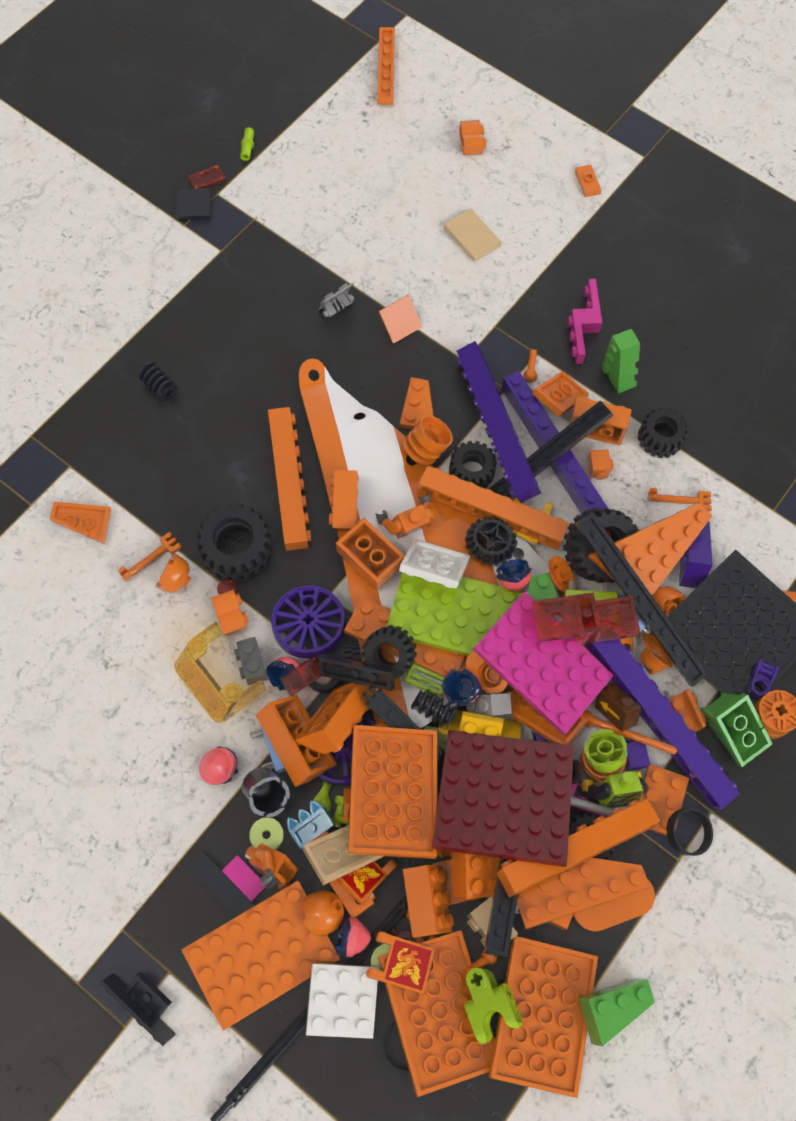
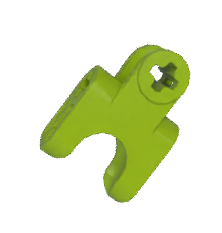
(487, 1000)

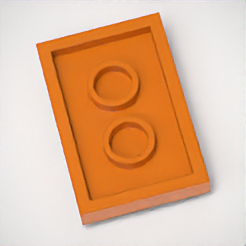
(559, 393)
(664, 794)

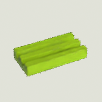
(420, 686)

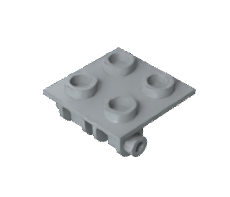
(341, 298)

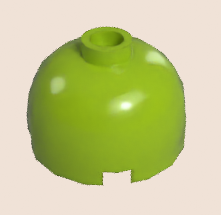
(606, 751)

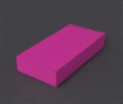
(244, 878)

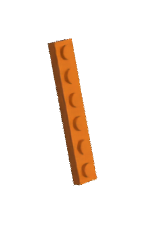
(386, 66)

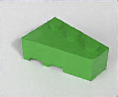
(621, 360)
(614, 1008)

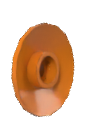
(560, 573)

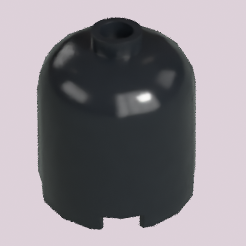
(265, 792)

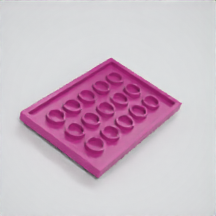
(550, 675)

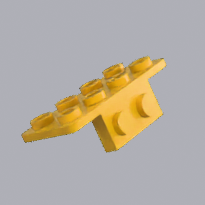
(483, 724)

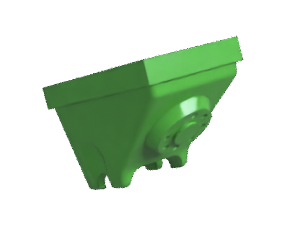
(737, 726)

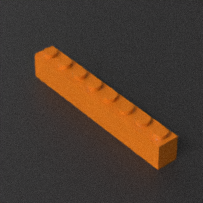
(288, 479)
(484, 502)
(582, 845)

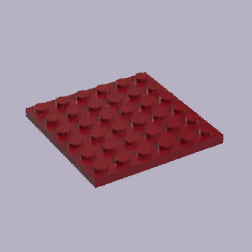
(505, 798)

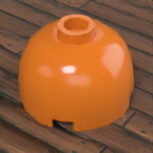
(174, 575)
(668, 598)
(322, 912)

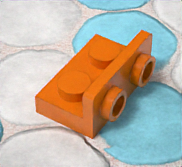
(687, 707)

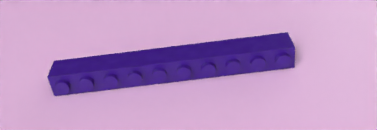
(498, 423)
(542, 430)
(666, 723)

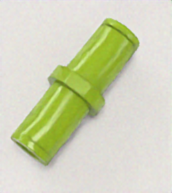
(247, 144)

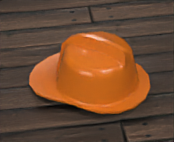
(654, 656)
(488, 678)

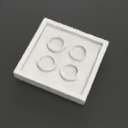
(435, 563)
(341, 1001)

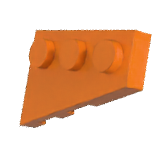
(417, 403)
(84, 519)

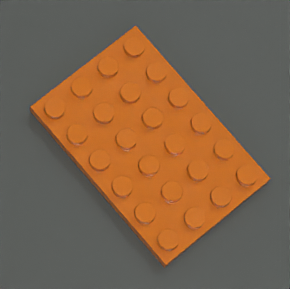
(393, 792)
(257, 956)
(436, 1025)
(552, 1039)

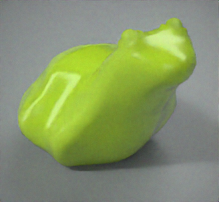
(323, 796)

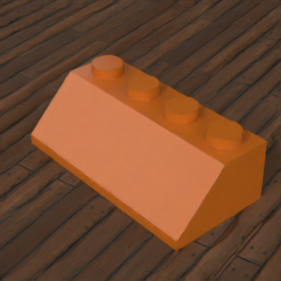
(335, 719)
(283, 723)

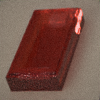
(207, 177)
(301, 676)

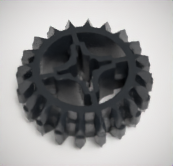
(478, 534)

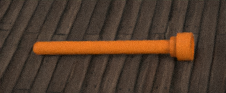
(593, 721)

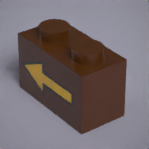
(618, 707)

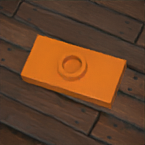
(588, 180)

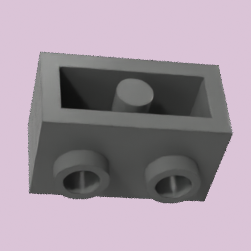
(251, 660)

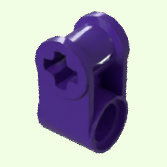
(763, 675)

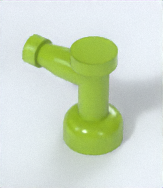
(338, 817)

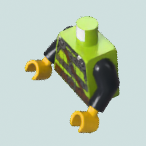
(617, 789)

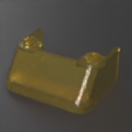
(217, 702)

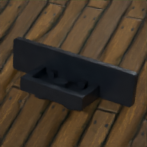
(143, 1003)

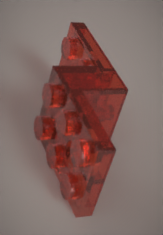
(585, 618)

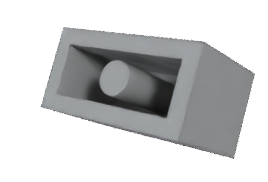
(491, 704)

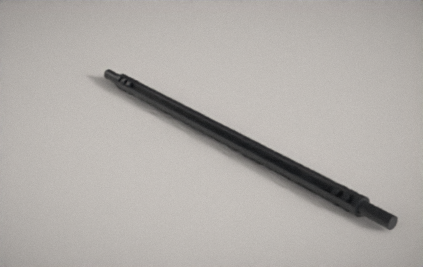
(299, 1023)

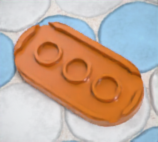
(616, 911)

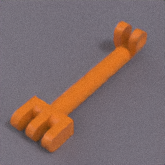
(703, 498)
(167, 545)

